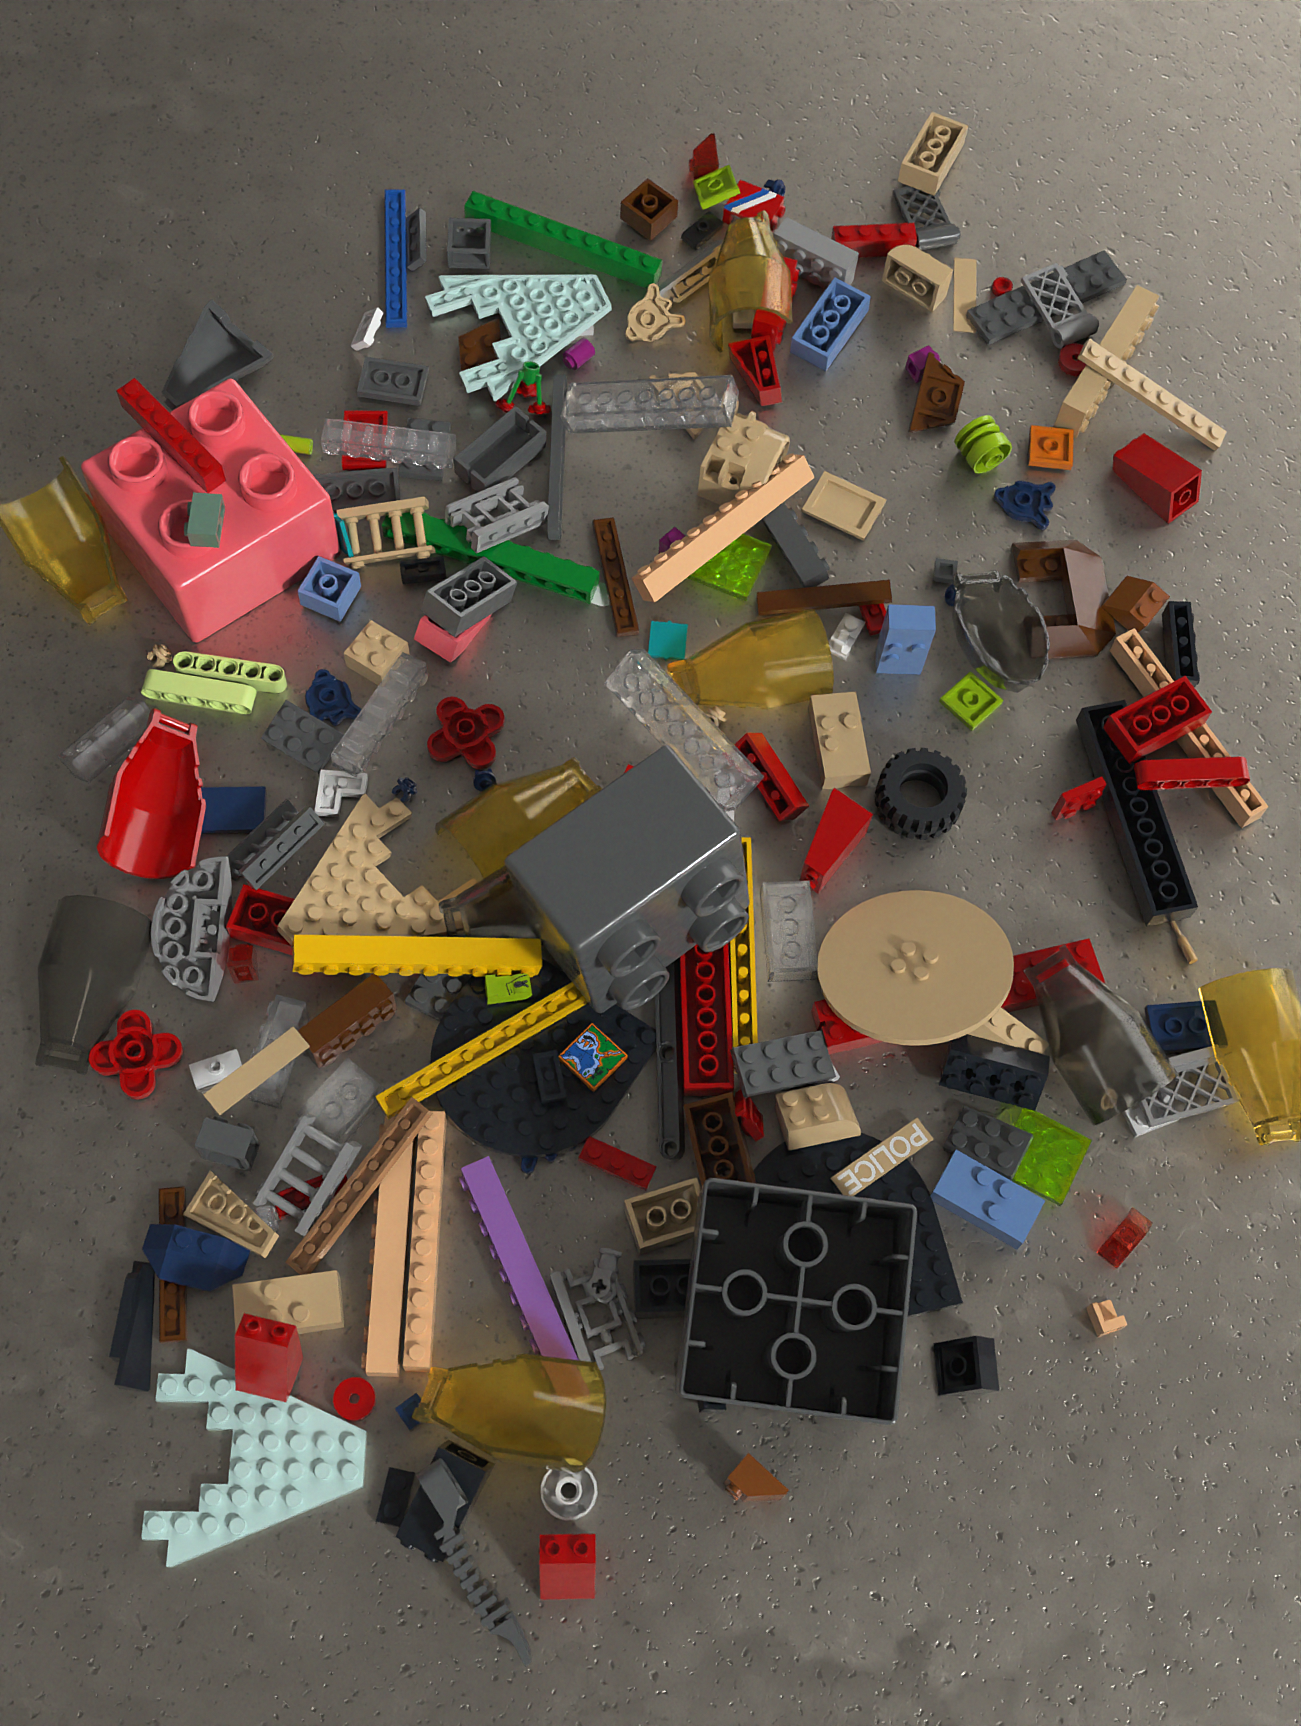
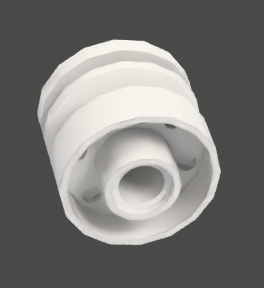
(561, 1506)

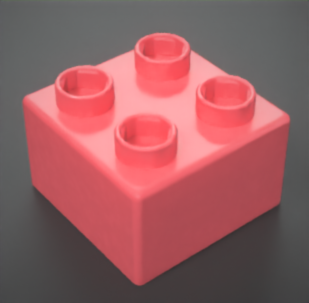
(271, 523)

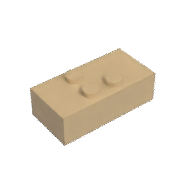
(932, 153)
(839, 740)
(305, 1300)

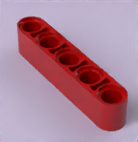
(1191, 773)

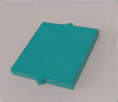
(342, 536)
(667, 640)

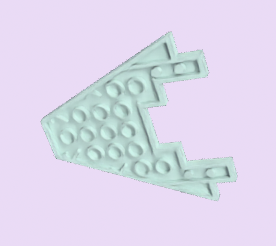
(537, 311)
(280, 1461)

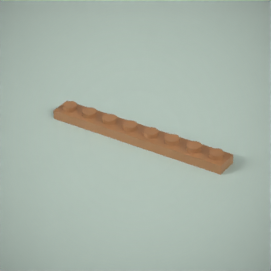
(359, 1187)

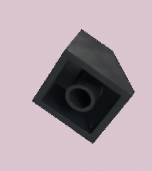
(966, 1366)

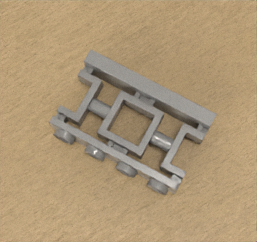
(499, 528)
(578, 1321)

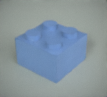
(329, 588)

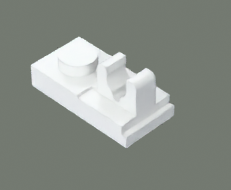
(845, 636)

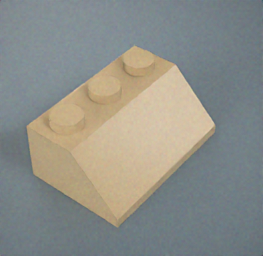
(1010, 1031)

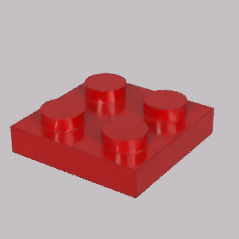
(1078, 798)

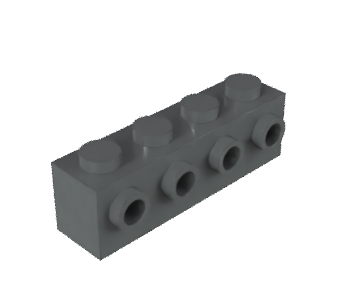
(795, 546)

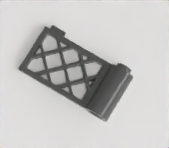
(932, 234)

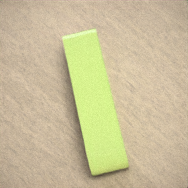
(241, 668)
(199, 691)

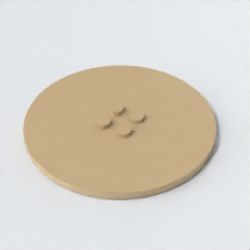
(915, 967)

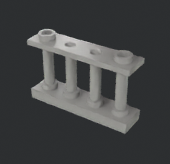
(331, 1174)

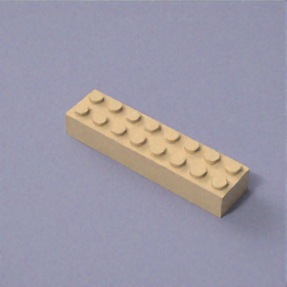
(1119, 340)

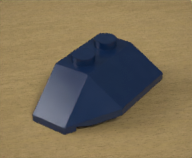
(193, 1257)

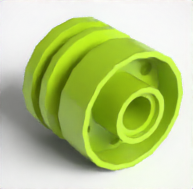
(983, 444)

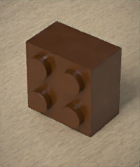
(649, 209)

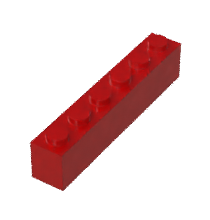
(171, 435)

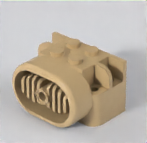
(740, 458)

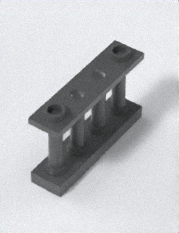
(272, 843)

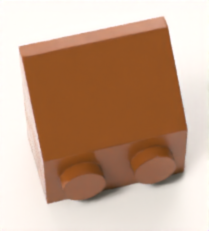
(1135, 602)
(753, 1482)

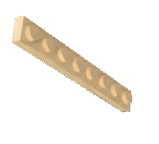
(1152, 394)

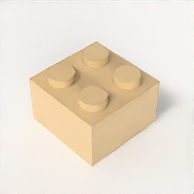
(374, 652)

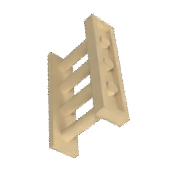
(394, 511)

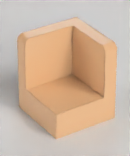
(1105, 1318)

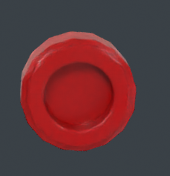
(1001, 286)

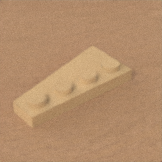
(226, 1214)

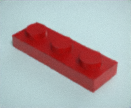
(617, 1163)

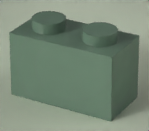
(205, 520)

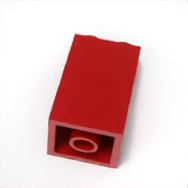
(1158, 476)
(837, 835)
(266, 1357)
(567, 1566)

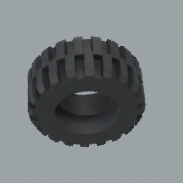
(925, 767)

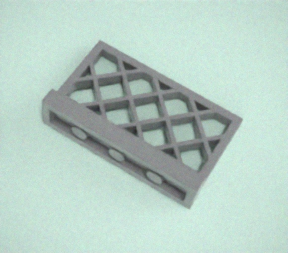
(1191, 1062)

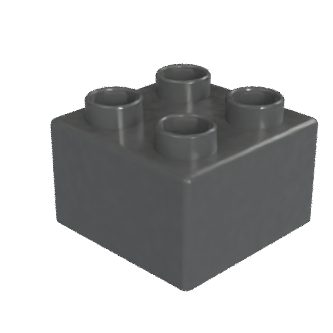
(634, 882)
(797, 1301)

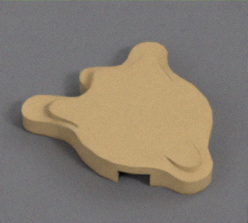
(650, 317)

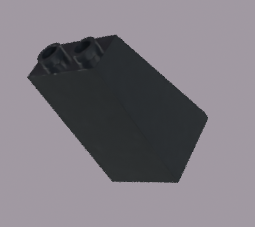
(422, 1517)

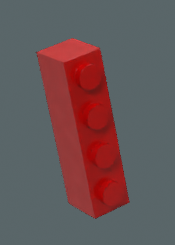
(875, 239)
(777, 784)

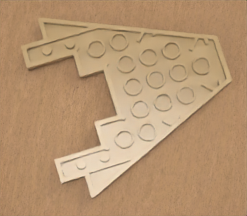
(353, 896)

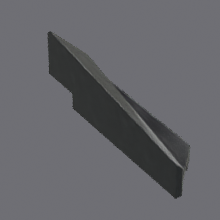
(134, 1329)

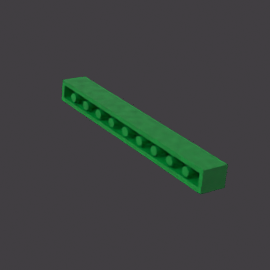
(565, 241)
(518, 561)

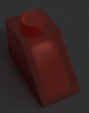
(704, 158)
(243, 963)

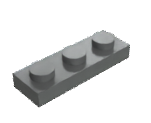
(416, 239)

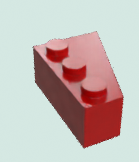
(758, 368)

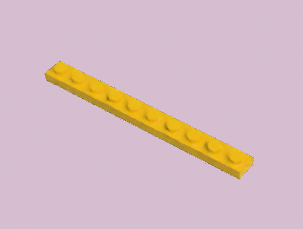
(481, 1049)

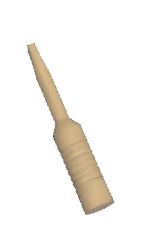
(1184, 945)

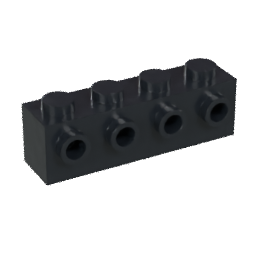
(1180, 641)

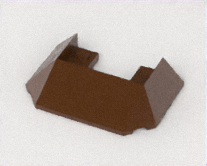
(1086, 625)

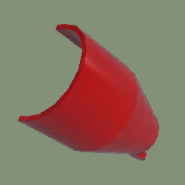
(155, 803)

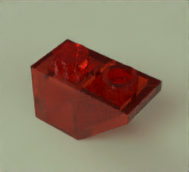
(1125, 1237)

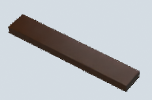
(615, 577)
(824, 597)
(172, 1295)

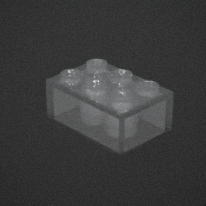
(343, 1102)

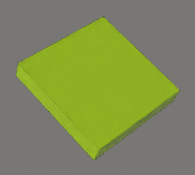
(716, 187)
(971, 701)

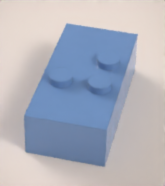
(830, 324)
(905, 639)
(987, 1199)

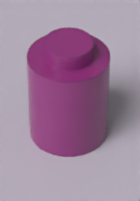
(578, 354)

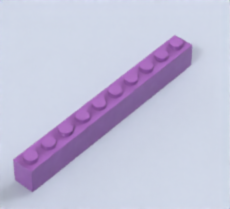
(516, 1261)

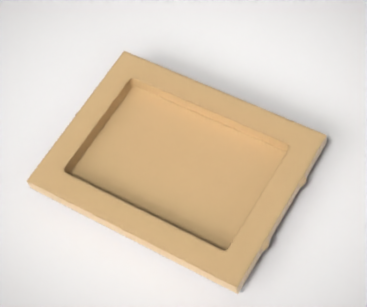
(844, 505)

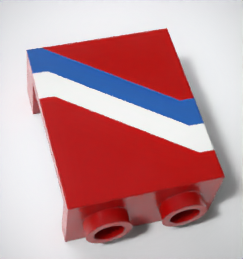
(751, 202)

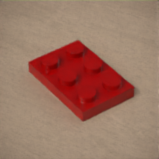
(370, 417)

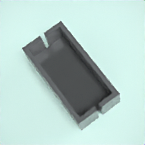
(500, 451)

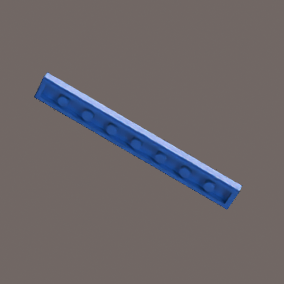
(395, 259)

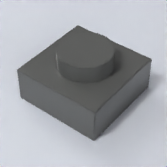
(944, 570)

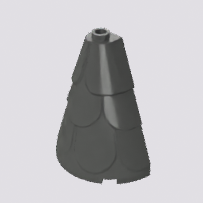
(212, 355)

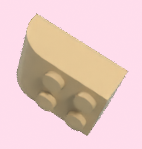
(917, 275)
(815, 1115)
(663, 1215)

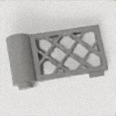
(1074, 326)

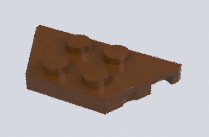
(476, 345)
(937, 396)

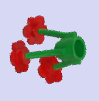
(526, 387)

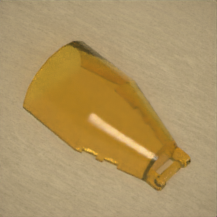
(748, 275)
(66, 543)
(761, 664)
(516, 812)
(1258, 1042)
(521, 1409)

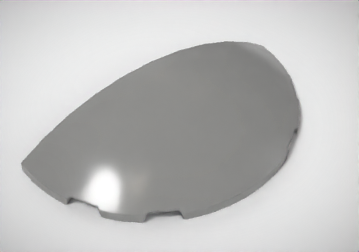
(191, 928)

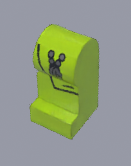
(507, 988)

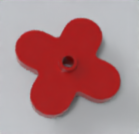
(466, 732)
(136, 1036)

